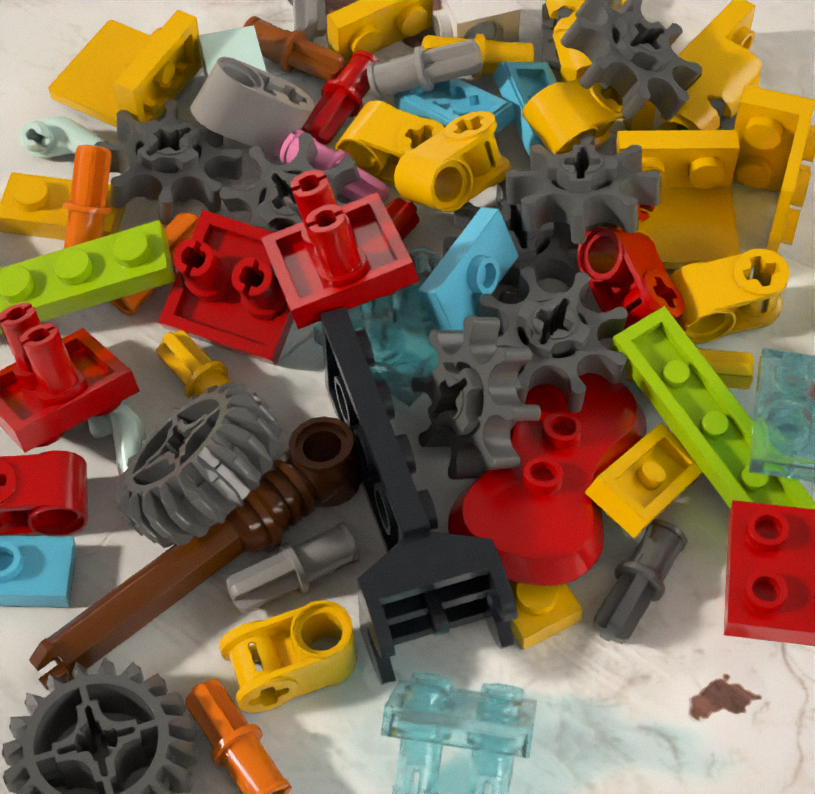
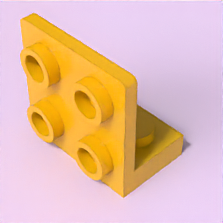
(131, 70)
(772, 143)
(696, 197)

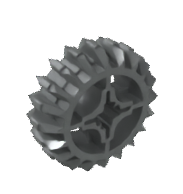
(198, 465)
(43, 763)

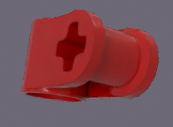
(634, 280)
(43, 494)

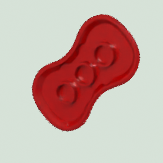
(540, 511)

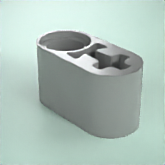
(251, 105)

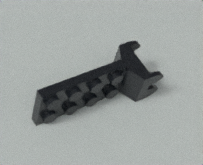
(426, 576)

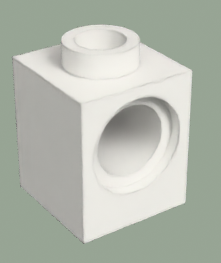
(466, 18)

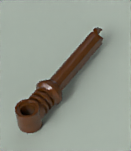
(312, 473)

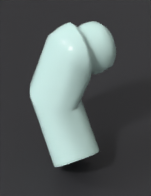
(56, 137)
(126, 431)

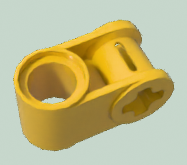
(569, 111)
(383, 136)
(453, 164)
(723, 298)
(285, 656)

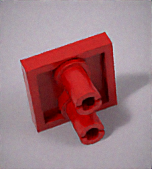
(336, 252)
(228, 290)
(55, 379)
(770, 573)

